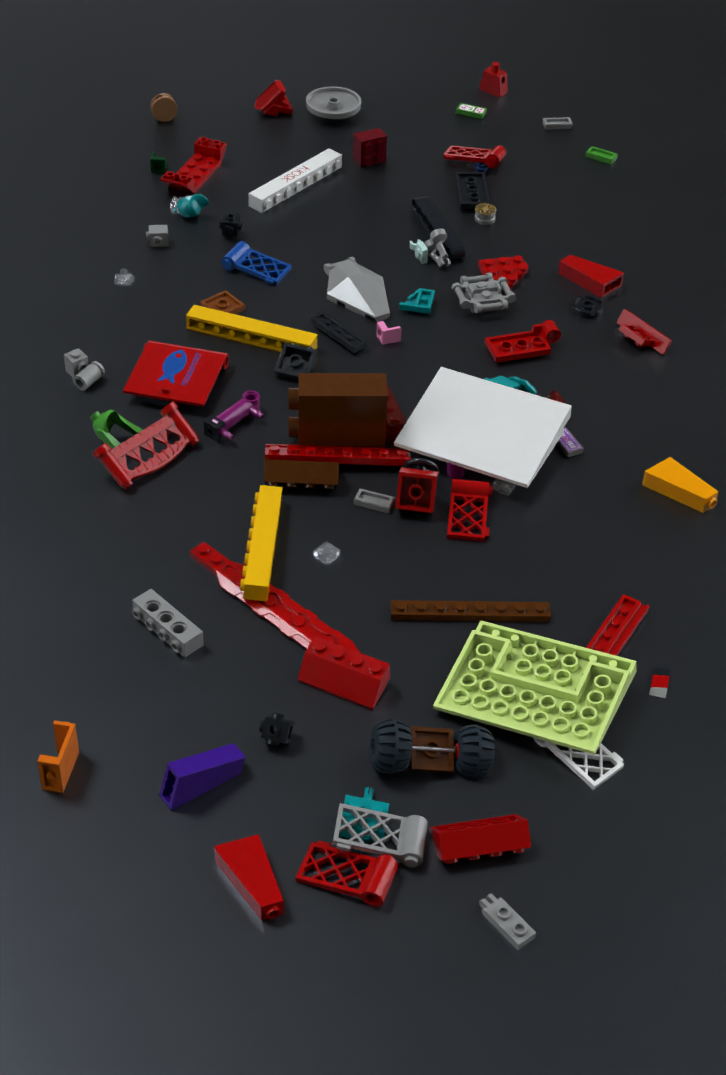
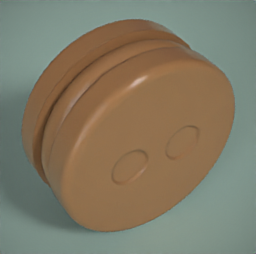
(163, 107)

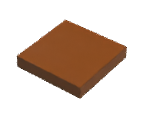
(224, 302)

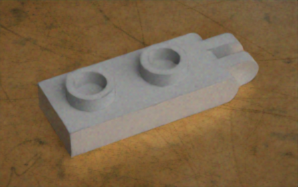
(507, 921)

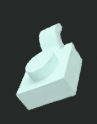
(421, 251)

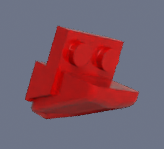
(274, 100)

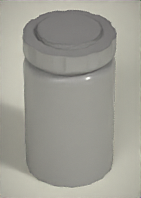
(88, 375)

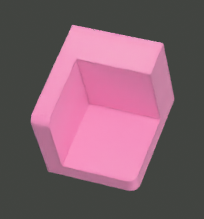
(388, 335)

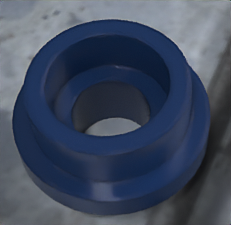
(480, 167)

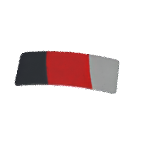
(659, 682)

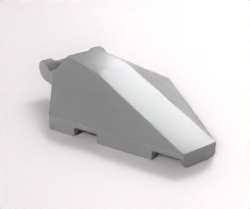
(357, 289)

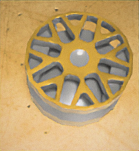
(485, 214)

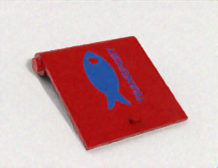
(176, 373)

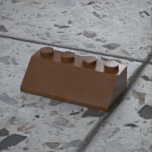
(301, 472)

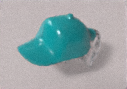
(189, 205)

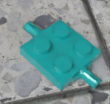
(367, 803)

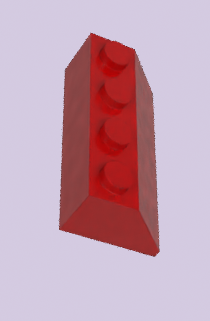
(344, 672)
(481, 837)

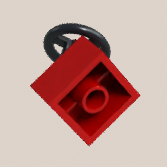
(417, 486)

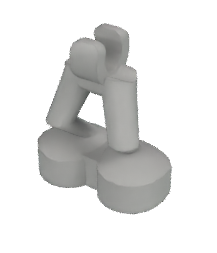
(435, 244)

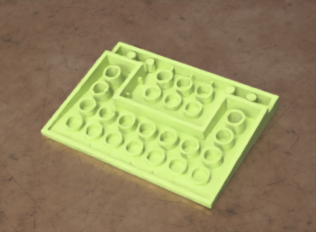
(536, 686)

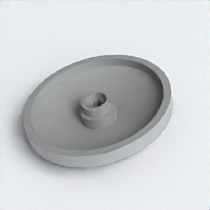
(333, 102)

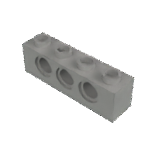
(167, 623)

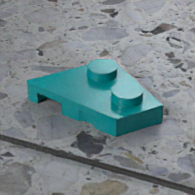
(419, 302)

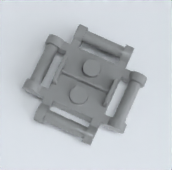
(483, 295)

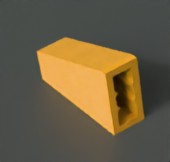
(680, 485)

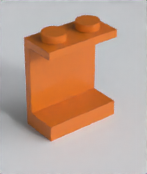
(56, 771)

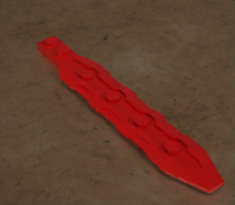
(278, 609)

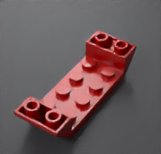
(199, 168)

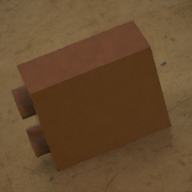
(339, 409)

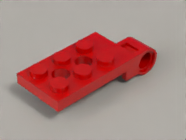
(524, 344)

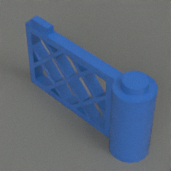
(241, 254)

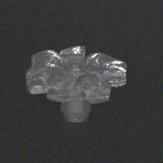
(124, 278)

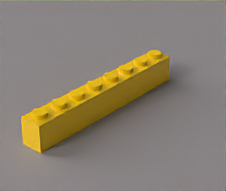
(246, 329)
(262, 543)

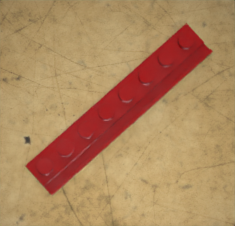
(338, 454)
(618, 626)

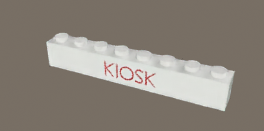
(295, 180)

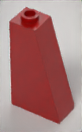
(590, 275)
(251, 874)

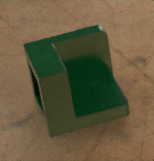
(158, 164)

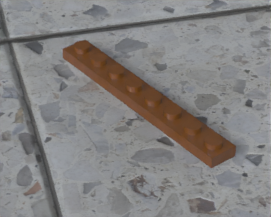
(470, 611)

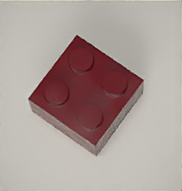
(369, 147)

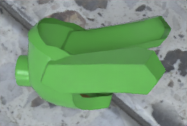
(103, 423)

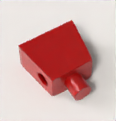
(494, 81)

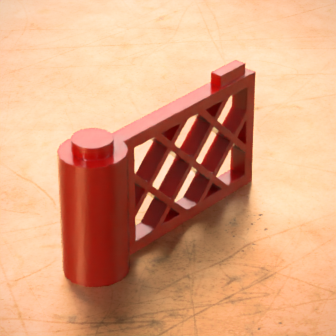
(490, 157)
(469, 492)
(372, 887)

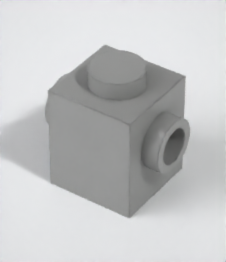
(157, 235)
(75, 362)

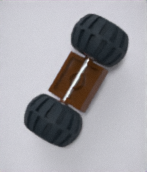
(431, 749)

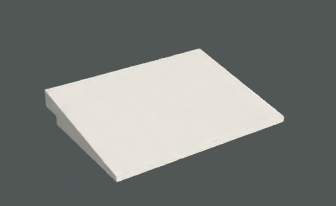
(484, 427)

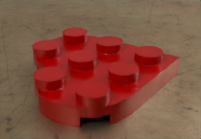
(509, 267)

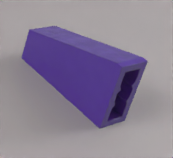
(199, 773)

